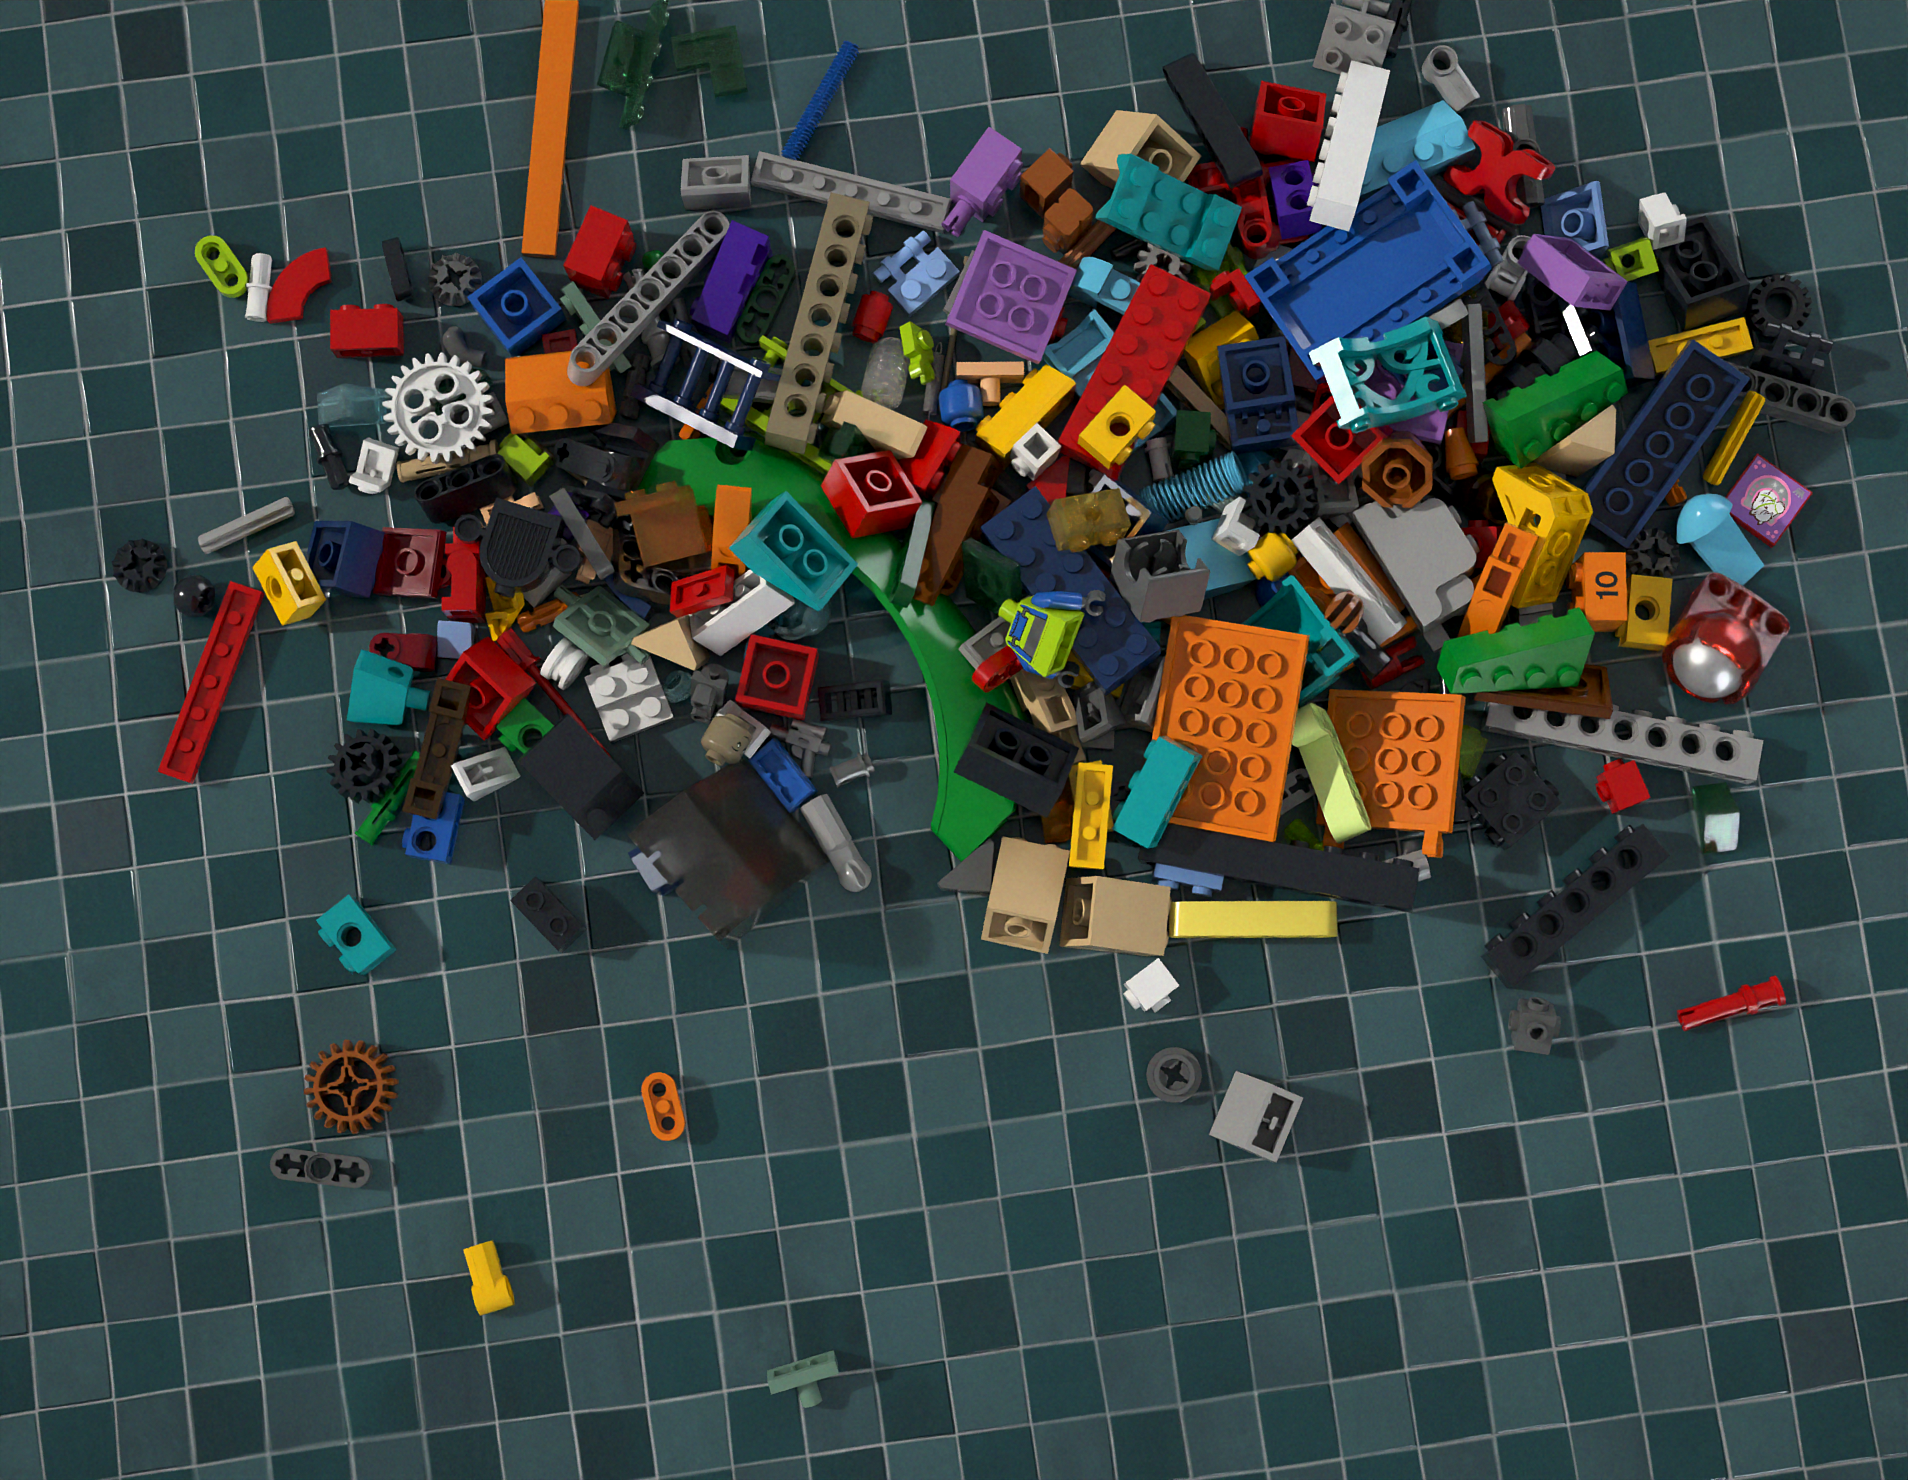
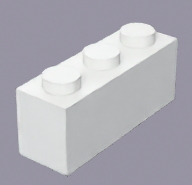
(752, 607)

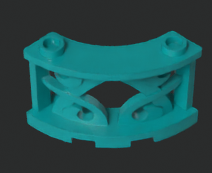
(1342, 354)

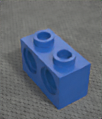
(443, 828)

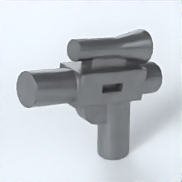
(804, 742)

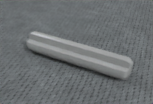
(246, 525)

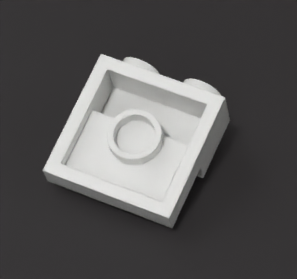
(628, 697)

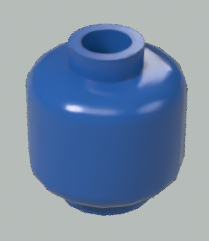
(961, 405)

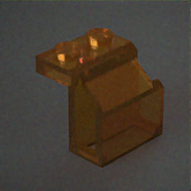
(667, 523)

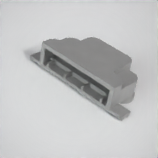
(1423, 560)

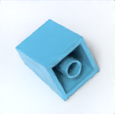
(1226, 569)

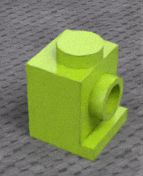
(1643, 259)
(524, 458)

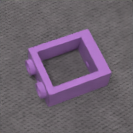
(1571, 272)

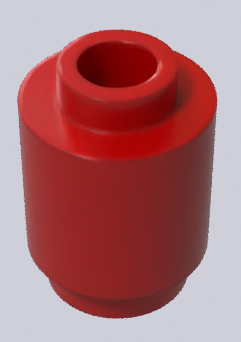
(872, 317)

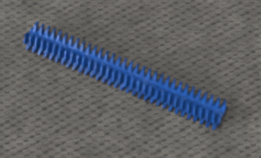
(820, 100)

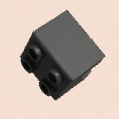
(1155, 576)

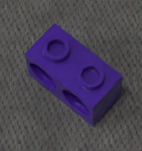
(1290, 193)

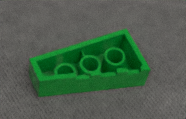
(1519, 657)

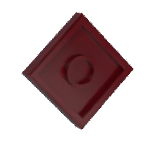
(410, 562)

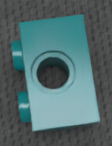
(373, 945)

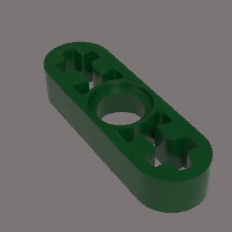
(784, 282)

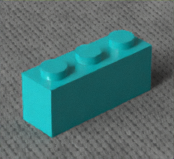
(1155, 791)

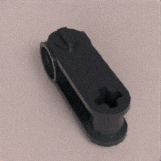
(597, 463)

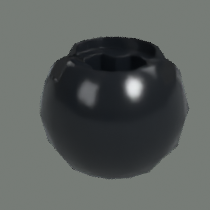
(194, 596)

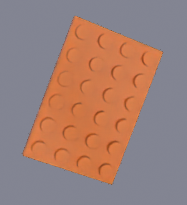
(1235, 702)

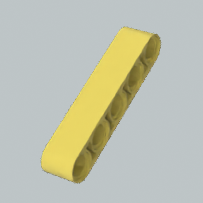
(1253, 919)

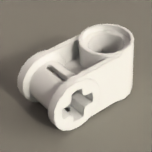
(1508, 275)

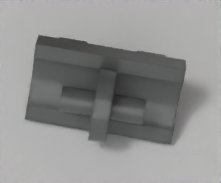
(708, 692)

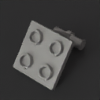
(1354, 36)

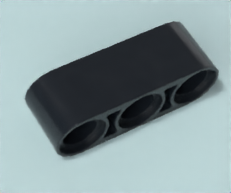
(466, 488)

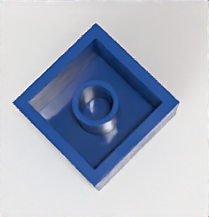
(517, 307)

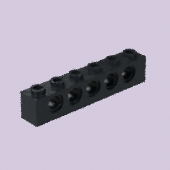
(1645, 855)

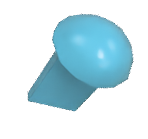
(1716, 537)

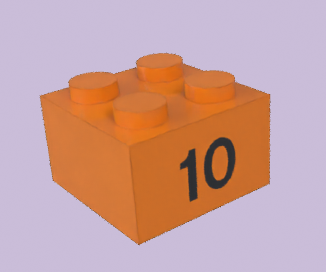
(1599, 589)

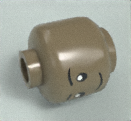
(726, 739)

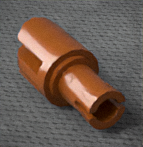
(1345, 611)

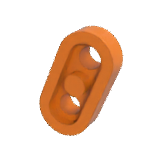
(665, 1106)

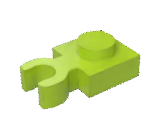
(918, 348)

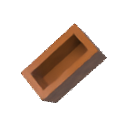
(1046, 181)

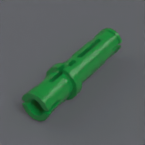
(368, 830)

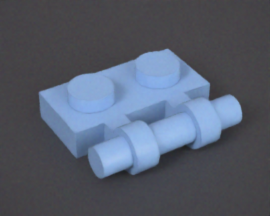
(922, 281)

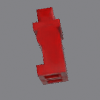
(467, 585)

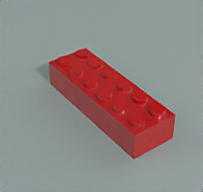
(1138, 356)

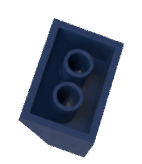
(1626, 337)

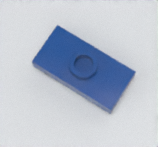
(783, 775)

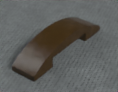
(439, 749)

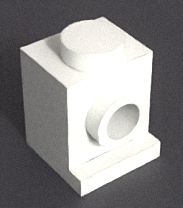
(1661, 221)

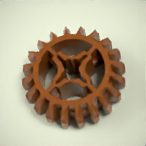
(321, 1089)

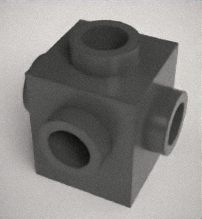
(1534, 1025)

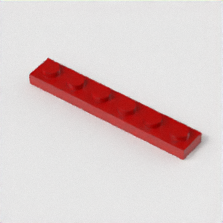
(211, 682)

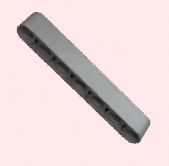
(644, 311)

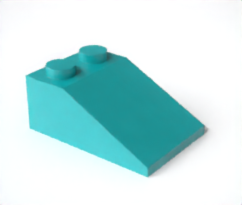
(793, 552)

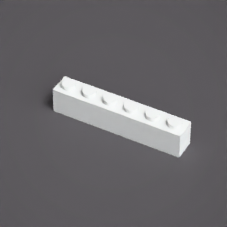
(1349, 145)

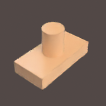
(990, 376)

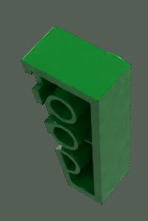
(1554, 407)

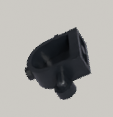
(519, 546)

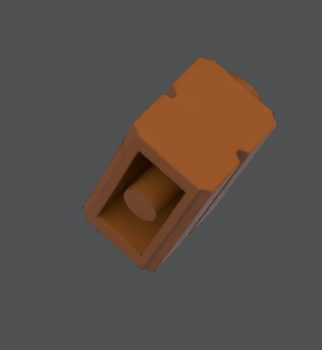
(1066, 221)

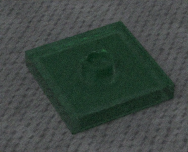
(990, 576)

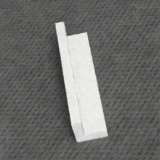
(1344, 574)

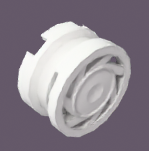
(564, 663)

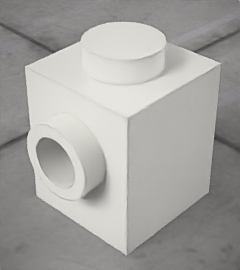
(1034, 452)
(1150, 987)

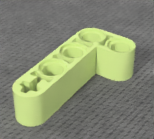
(1330, 773)

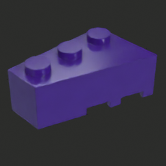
(730, 281)

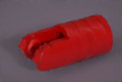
(1396, 667)

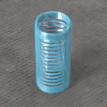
(1195, 483)

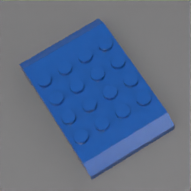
(1386, 272)

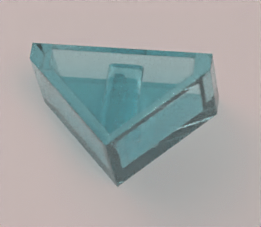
(351, 406)

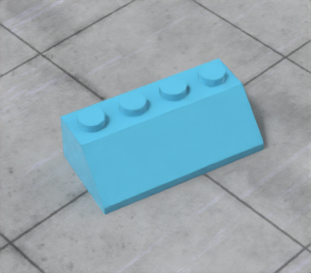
(1429, 136)

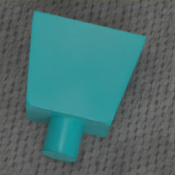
(383, 691)

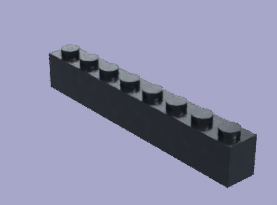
(1288, 866)

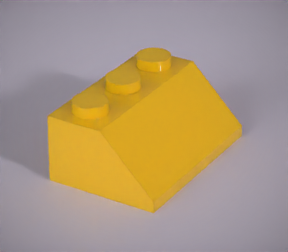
(1039, 401)

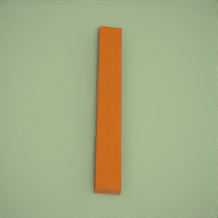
(550, 128)

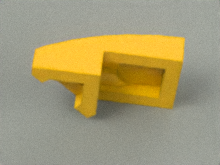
(504, 610)

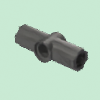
(1520, 126)

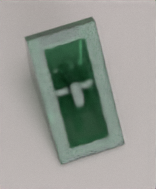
(1716, 817)

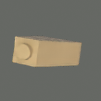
(879, 425)

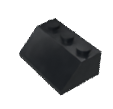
(1016, 760)

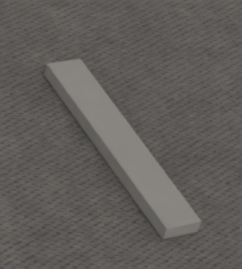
(817, 183)

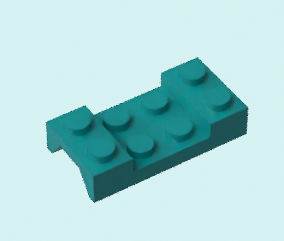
(1170, 213)

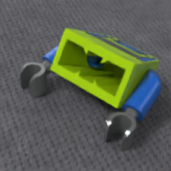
(1045, 631)

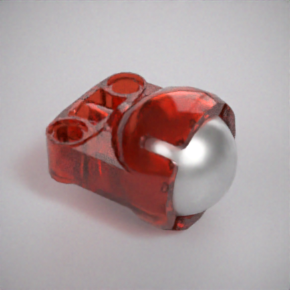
(1722, 641)

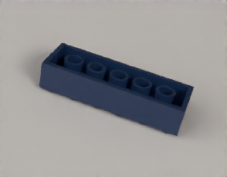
(1661, 441)
(1107, 645)

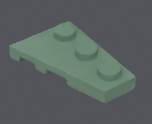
(576, 303)

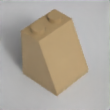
(1144, 137)
(1025, 894)
(1115, 916)

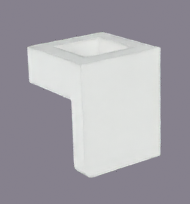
(1236, 529)

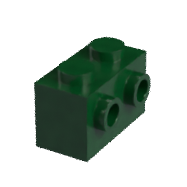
(1191, 439)

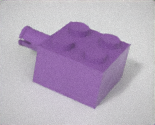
(983, 179)

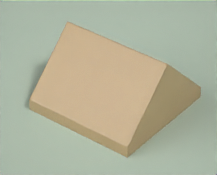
(1583, 447)
(674, 643)

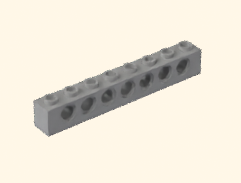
(1742, 747)

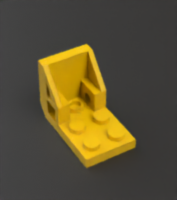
(1563, 521)

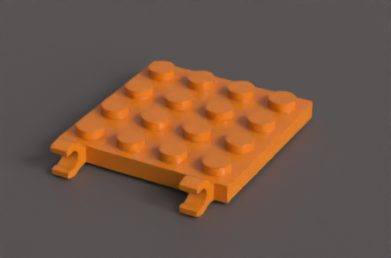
(1401, 759)

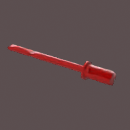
(520, 654)

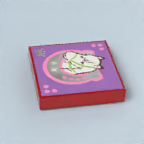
(1766, 500)

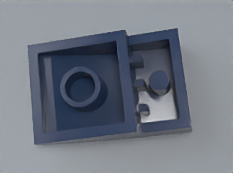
(1258, 394)

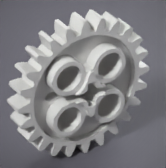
(426, 380)

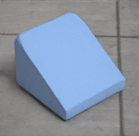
(454, 638)

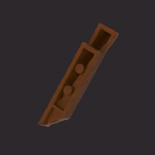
(961, 511)

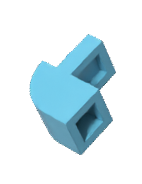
(1100, 283)

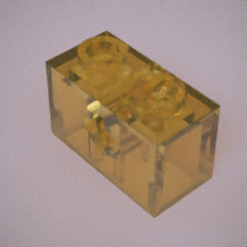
(1088, 520)

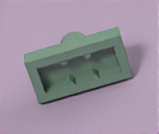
(804, 1376)

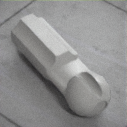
(837, 843)

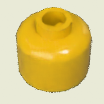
(1272, 556)

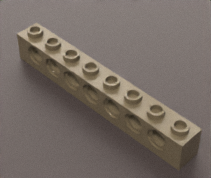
(841, 215)

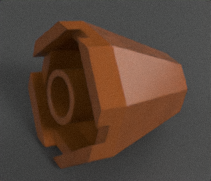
(1398, 470)

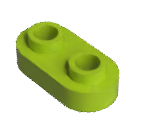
(223, 267)

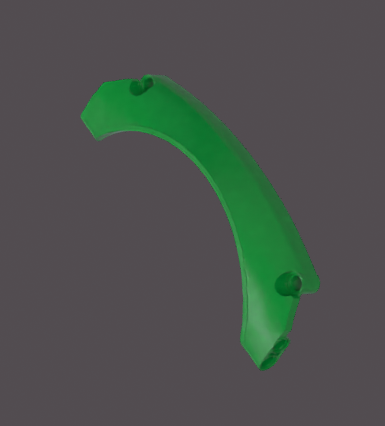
(964, 810)

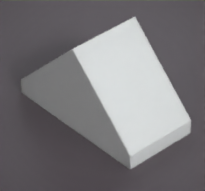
(485, 773)

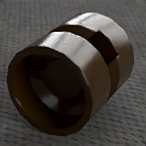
(1481, 497)

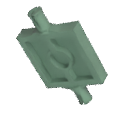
(600, 625)

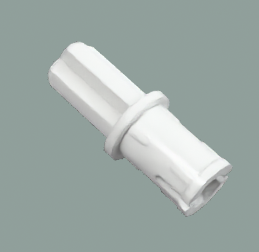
(258, 287)

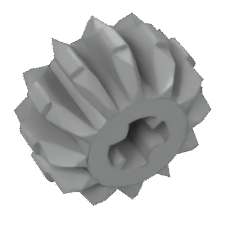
(1156, 255)

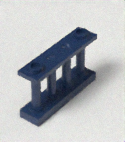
(681, 406)

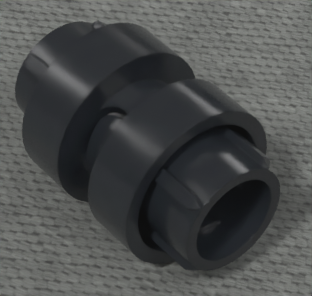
(1538, 358)

